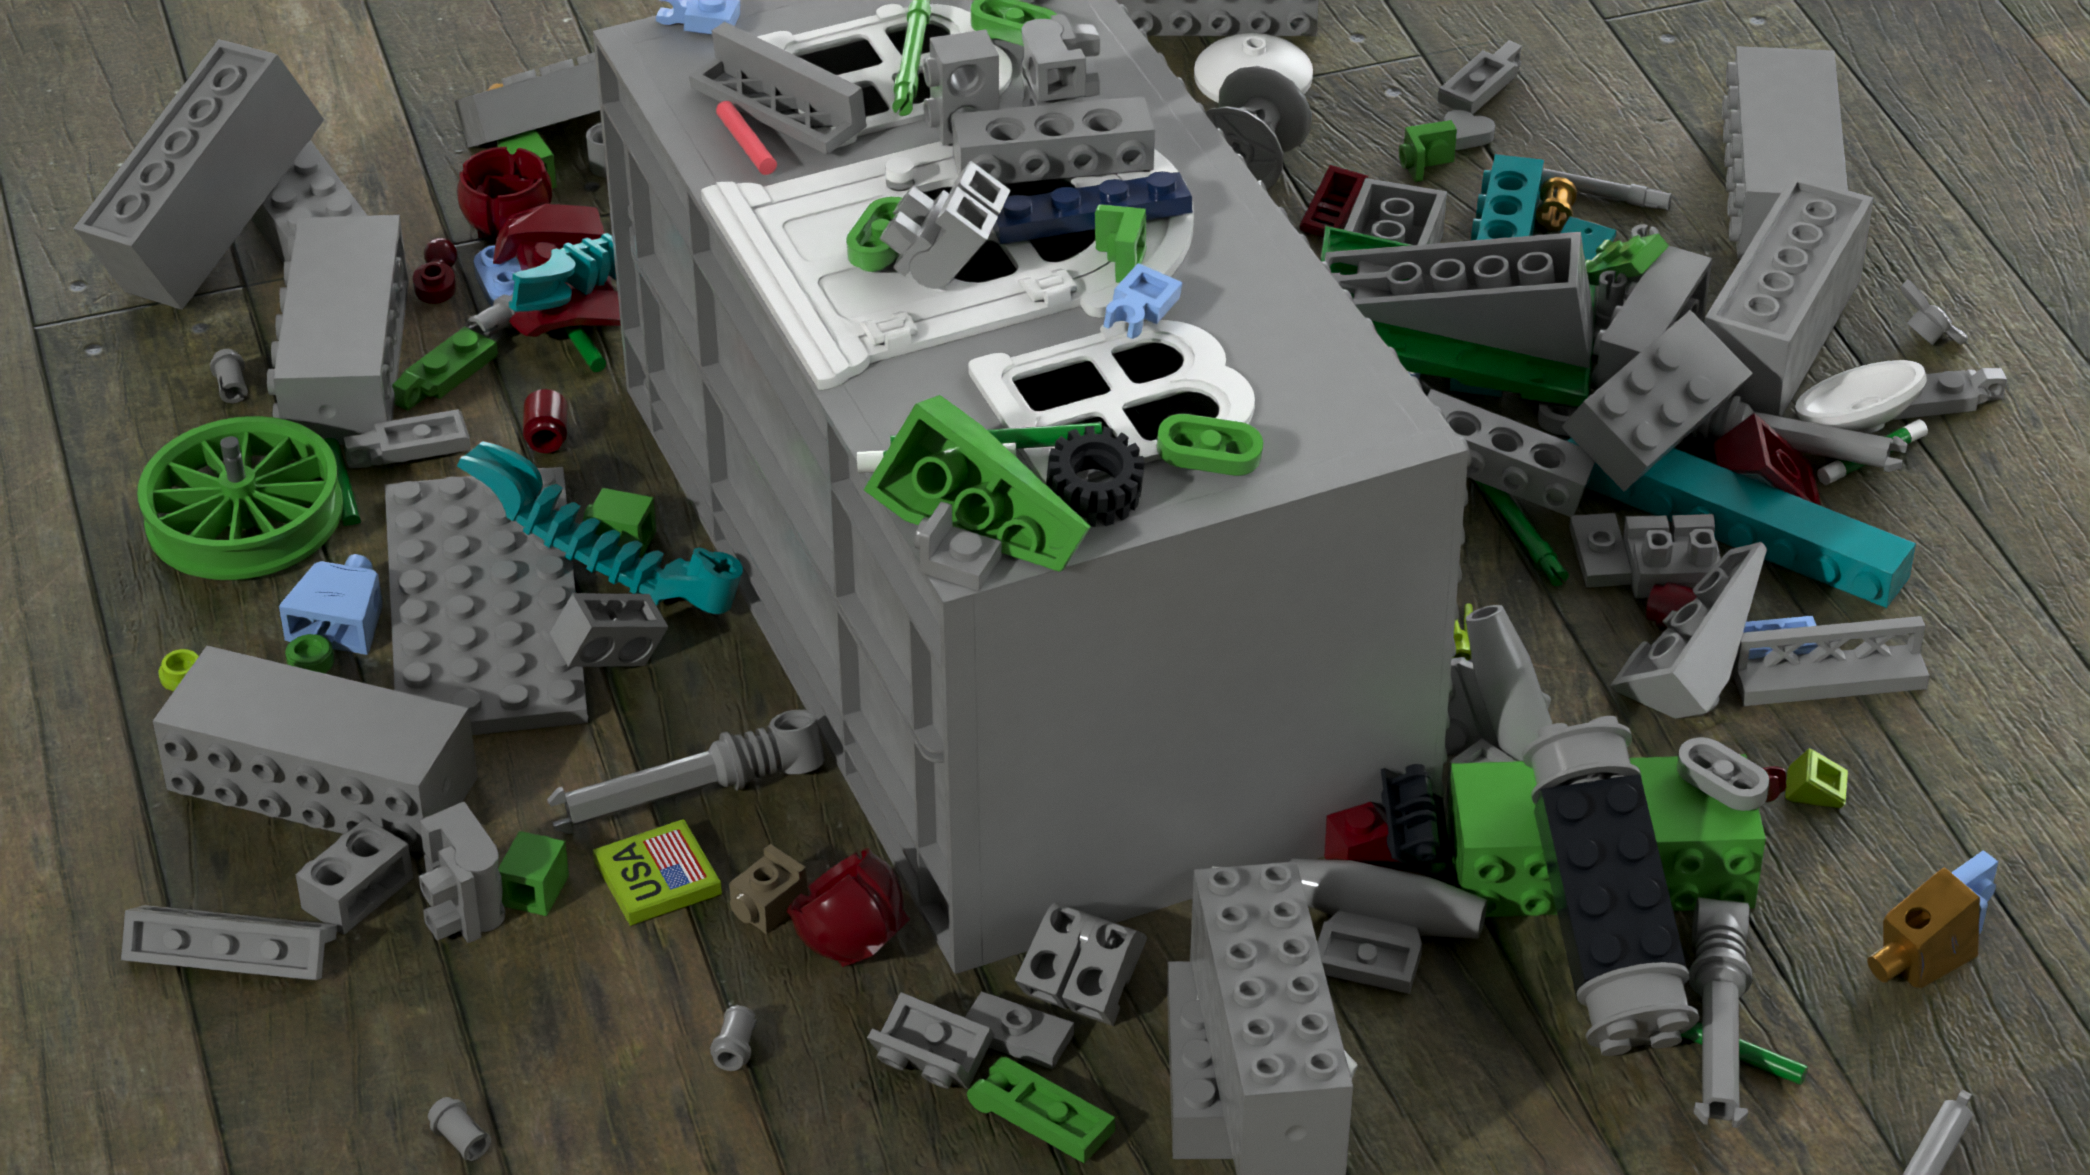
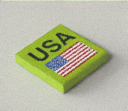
(657, 872)

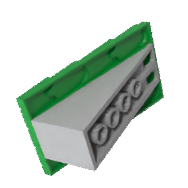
(1478, 310)

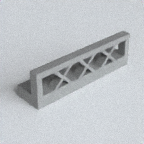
(790, 83)
(1828, 669)
(225, 941)

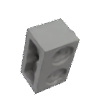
(960, 79)
(608, 630)
(354, 876)

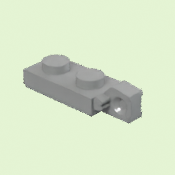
(1481, 78)
(1956, 392)
(408, 440)

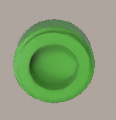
(310, 653)

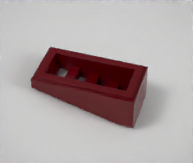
(1338, 181)

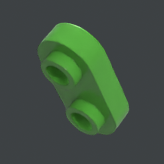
(1005, 18)
(863, 241)
(1209, 444)

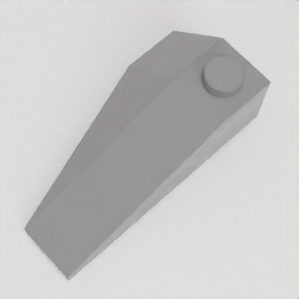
(1698, 649)

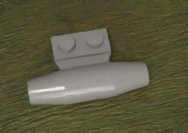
(1497, 692)
(1381, 918)

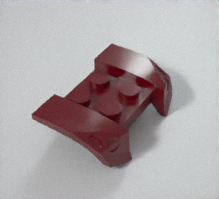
(532, 237)

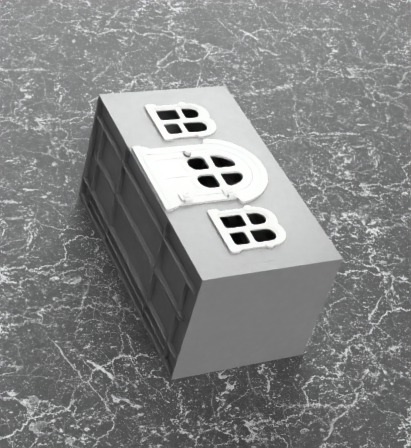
(1192, 668)

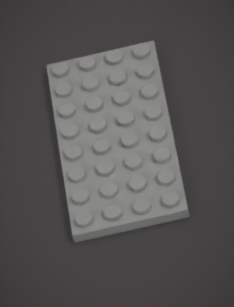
(479, 606)

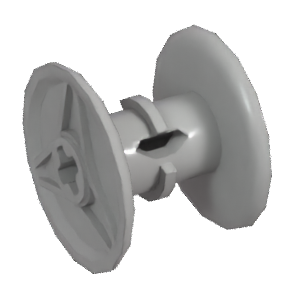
(1262, 118)

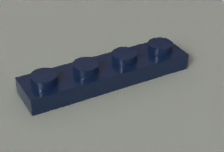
(1074, 209)

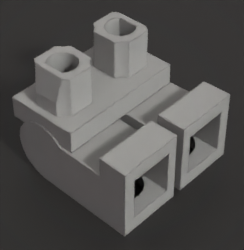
(1056, 61)
(944, 233)
(1671, 557)
(460, 875)
(1080, 962)

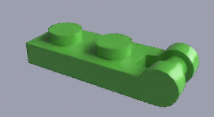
(1628, 258)
(1042, 1109)

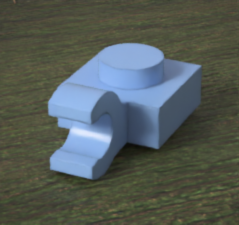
(700, 15)

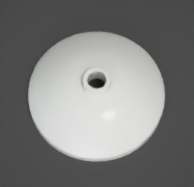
(1247, 51)
(1863, 396)

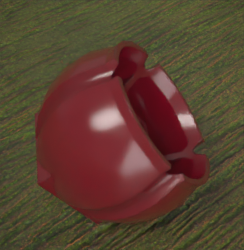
(500, 185)
(850, 909)

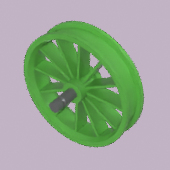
(240, 497)

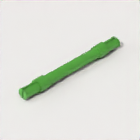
(907, 80)

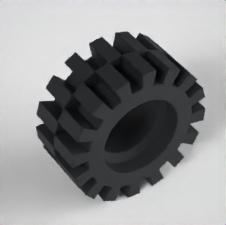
(1102, 454)

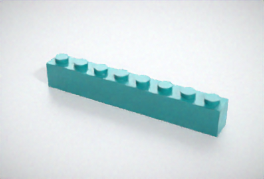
(1792, 529)

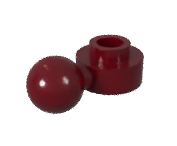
(436, 279)

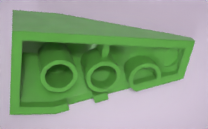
(991, 492)

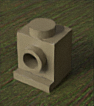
(767, 889)

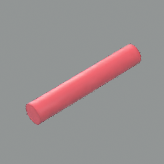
(746, 137)

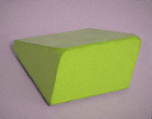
(1816, 781)

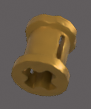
(1563, 203)

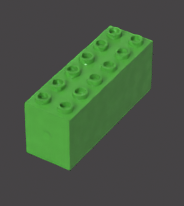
(1500, 856)

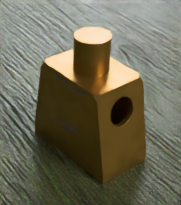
(1929, 932)

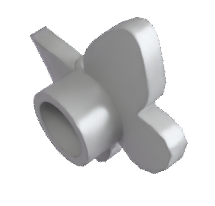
(1930, 320)

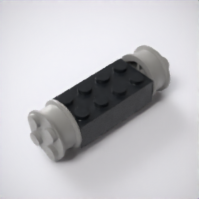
(1609, 886)

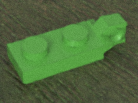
(444, 368)

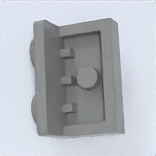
(933, 1041)

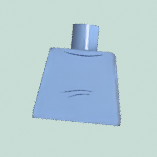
(336, 604)

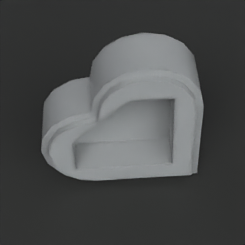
(1471, 129)

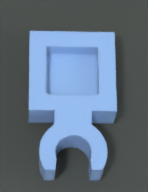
(1140, 297)

